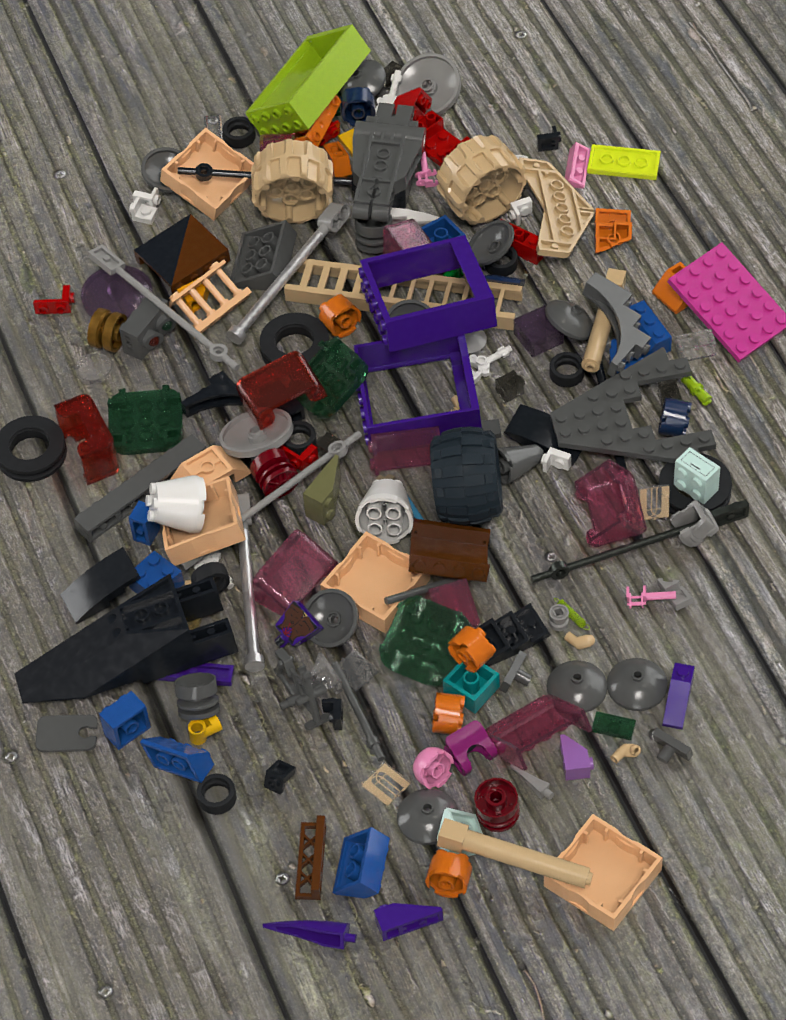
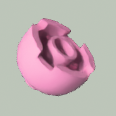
(432, 767)

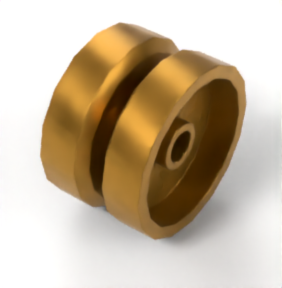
(104, 330)

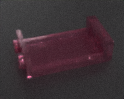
(401, 448)

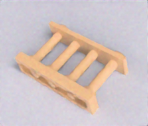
(225, 305)

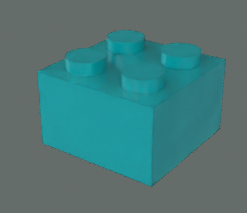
(475, 686)

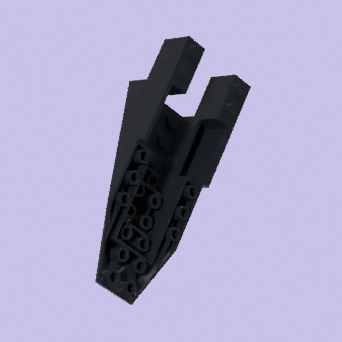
(131, 643)

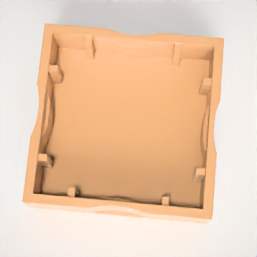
(217, 193)
(220, 529)
(371, 574)
(619, 869)

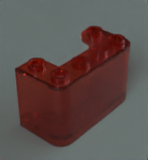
(82, 420)

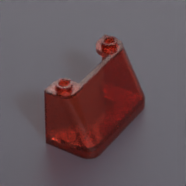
(277, 385)

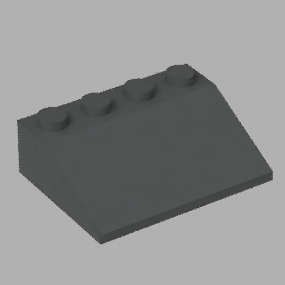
(263, 255)

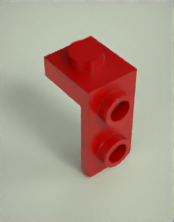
(56, 306)
(303, 460)

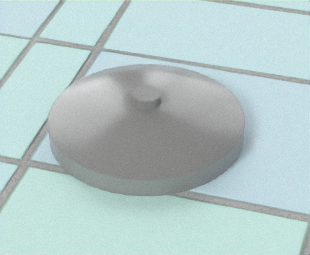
(436, 76)
(244, 438)

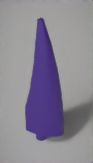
(324, 933)

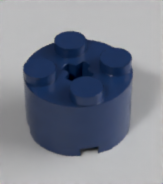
(357, 104)
(674, 417)

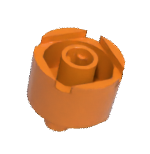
(339, 315)
(471, 648)
(448, 713)
(449, 873)

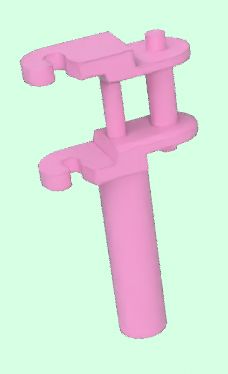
(425, 173)
(648, 596)

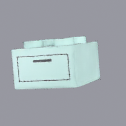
(696, 475)

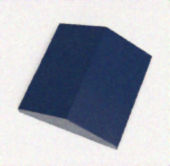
(505, 280)

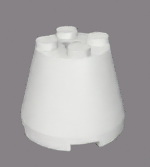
(178, 503)
(385, 511)

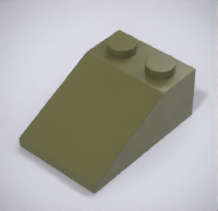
(322, 493)

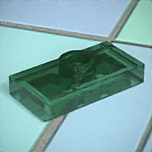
(613, 725)

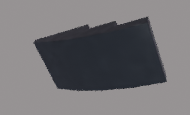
(533, 427)
(99, 585)
(514, 633)

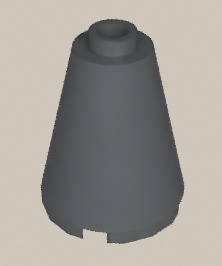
(517, 461)

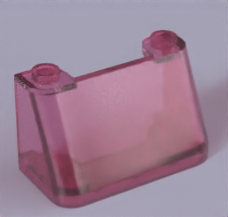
(611, 503)
(291, 572)

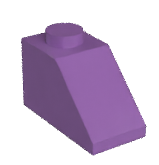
(575, 759)

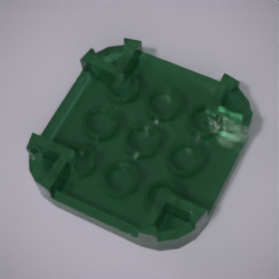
(340, 374)
(145, 420)
(420, 639)

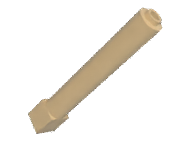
(601, 329)
(458, 837)

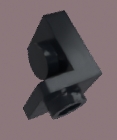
(549, 140)
(335, 709)
(278, 775)

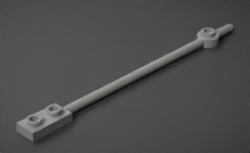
(112, 264)
(338, 447)

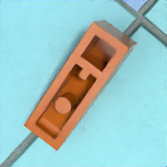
(339, 158)

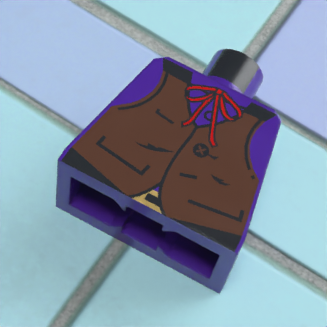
(296, 625)

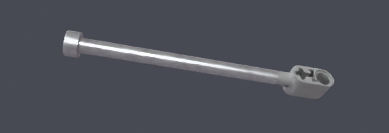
(330, 220)
(253, 660)

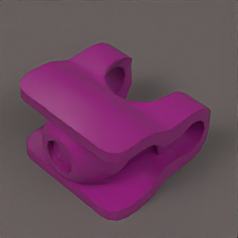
(467, 740)

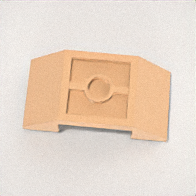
(213, 465)

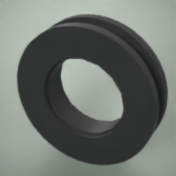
(288, 325)
(37, 468)
(679, 502)

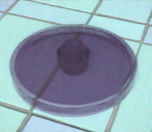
(113, 292)

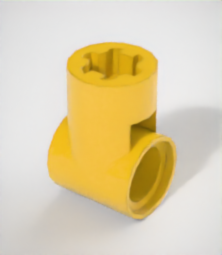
(205, 727)

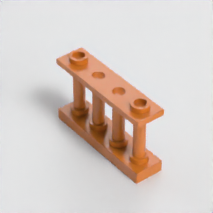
(320, 126)

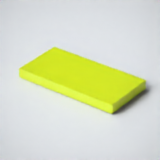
(624, 162)

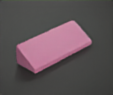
(577, 165)

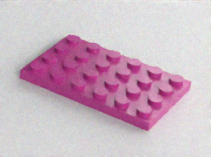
(729, 302)

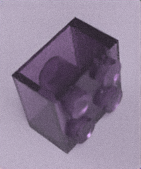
(537, 332)

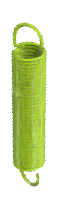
(573, 615)

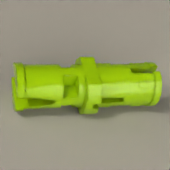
(696, 389)

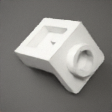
(148, 199)
(520, 208)
(142, 213)
(556, 458)

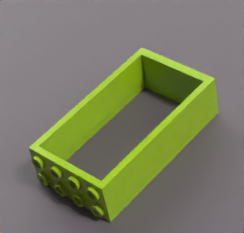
(308, 81)

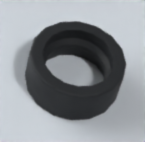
(238, 141)
(504, 269)
(566, 358)
(305, 428)
(212, 569)
(217, 807)

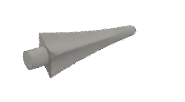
(539, 786)

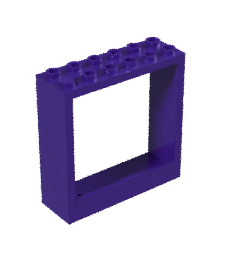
(431, 323)
(454, 348)

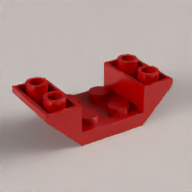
(438, 140)

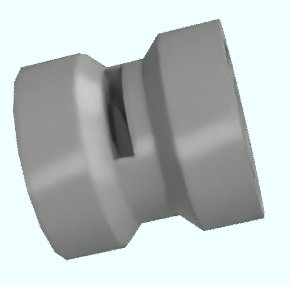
(558, 617)

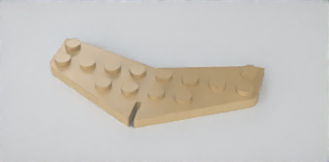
(565, 210)

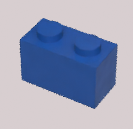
(141, 528)

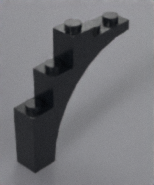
(223, 392)

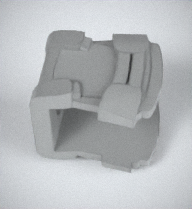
(703, 528)

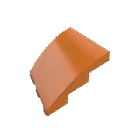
(611, 228)

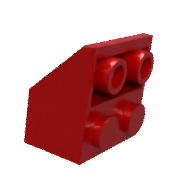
(416, 98)

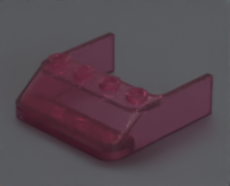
(532, 725)

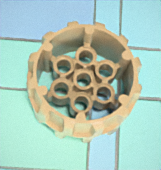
(481, 179)
(292, 181)

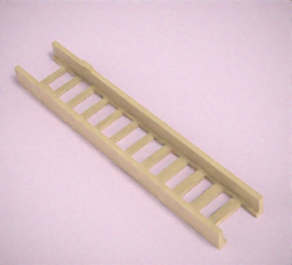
(317, 295)

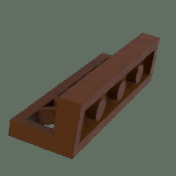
(317, 858)

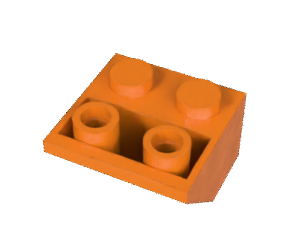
(666, 293)

